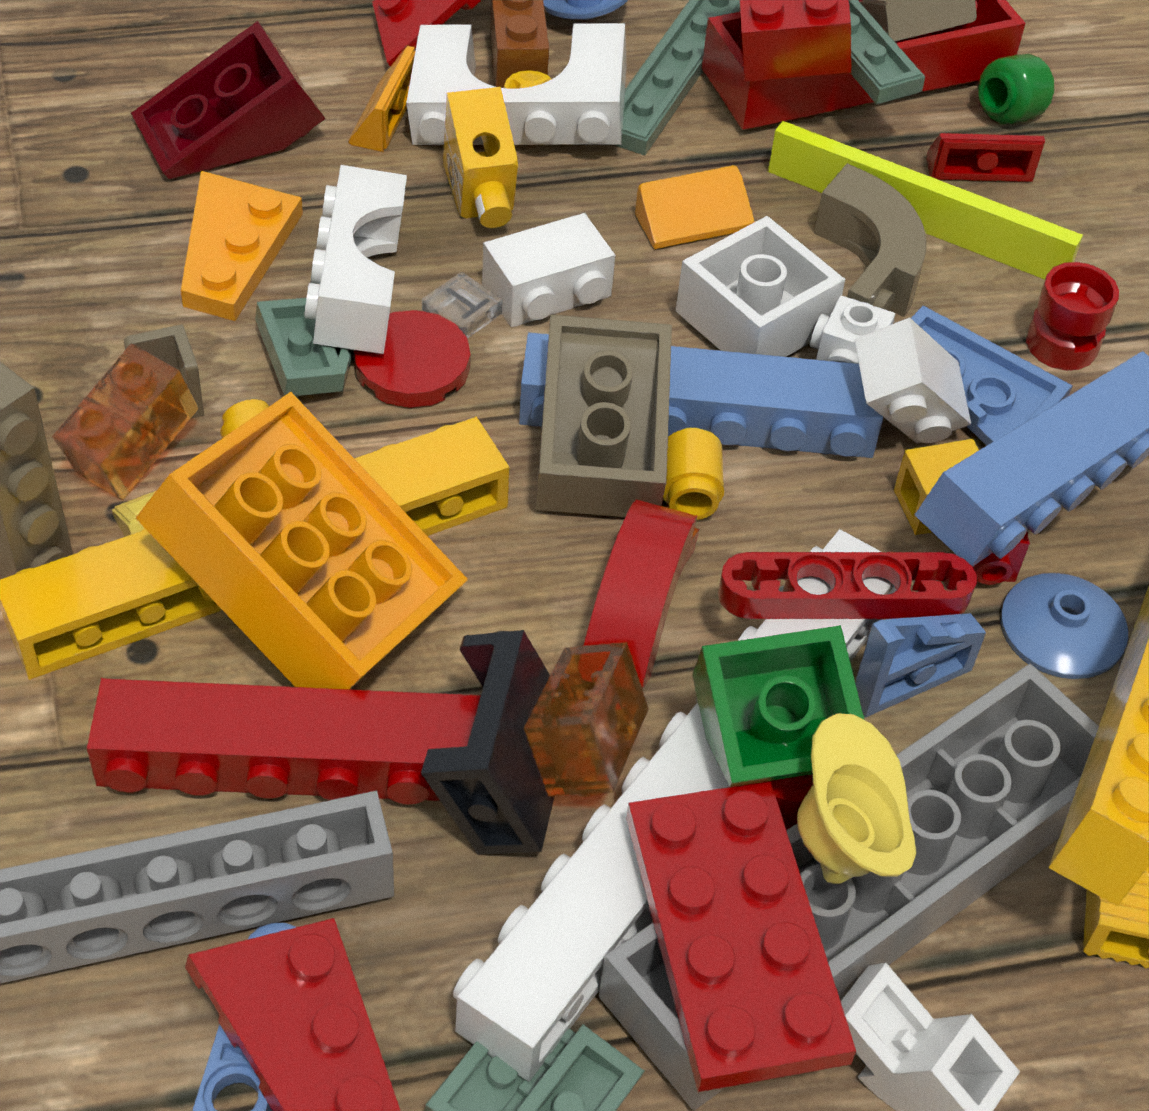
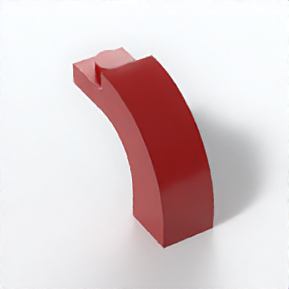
(642, 581)

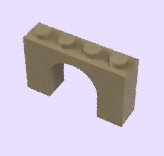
(30, 503)

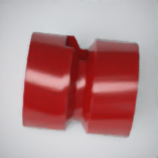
(1072, 315)

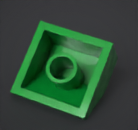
(769, 697)

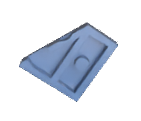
(914, 656)

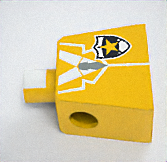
(485, 180)

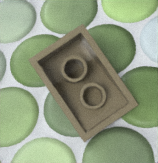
(604, 415)

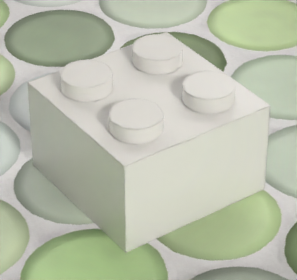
(757, 291)

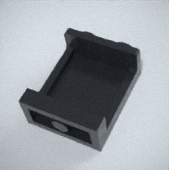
(494, 780)

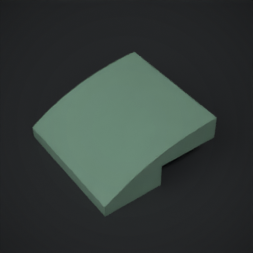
(576, 1076)

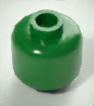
(1016, 88)

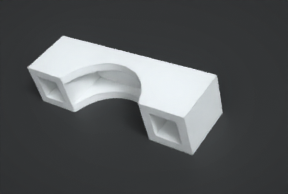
(348, 290)

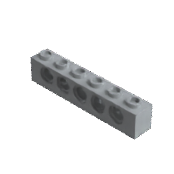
(192, 885)

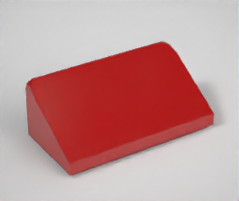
(984, 157)

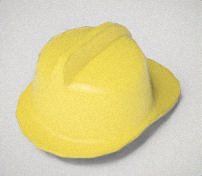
(858, 805)

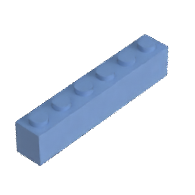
(748, 399)
(1042, 465)

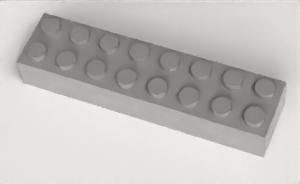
(980, 805)

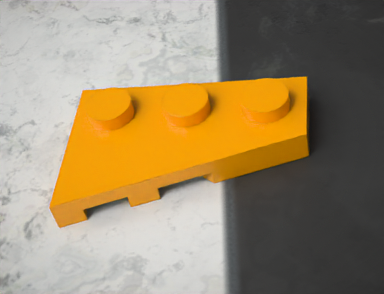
(233, 242)

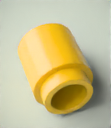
(694, 472)

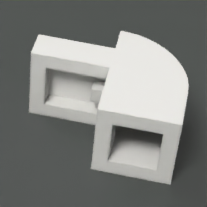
(921, 1059)

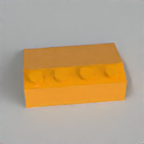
(300, 547)

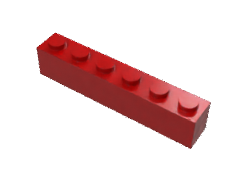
(271, 738)

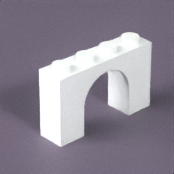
(572, 108)

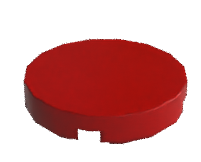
(420, 360)

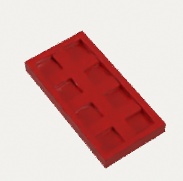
(738, 937)

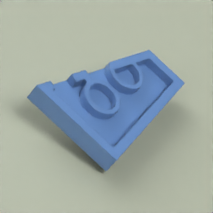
(997, 384)

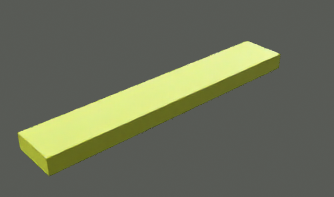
(944, 209)

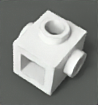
(849, 320)

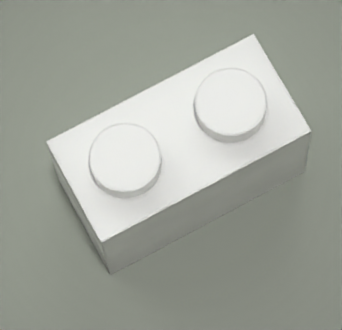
(548, 269)
(912, 381)

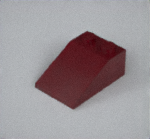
(228, 108)

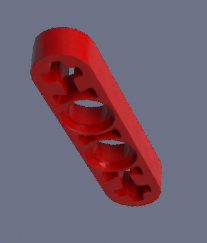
(845, 574)

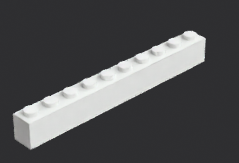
(596, 899)

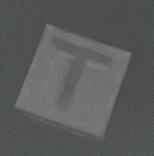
(464, 303)

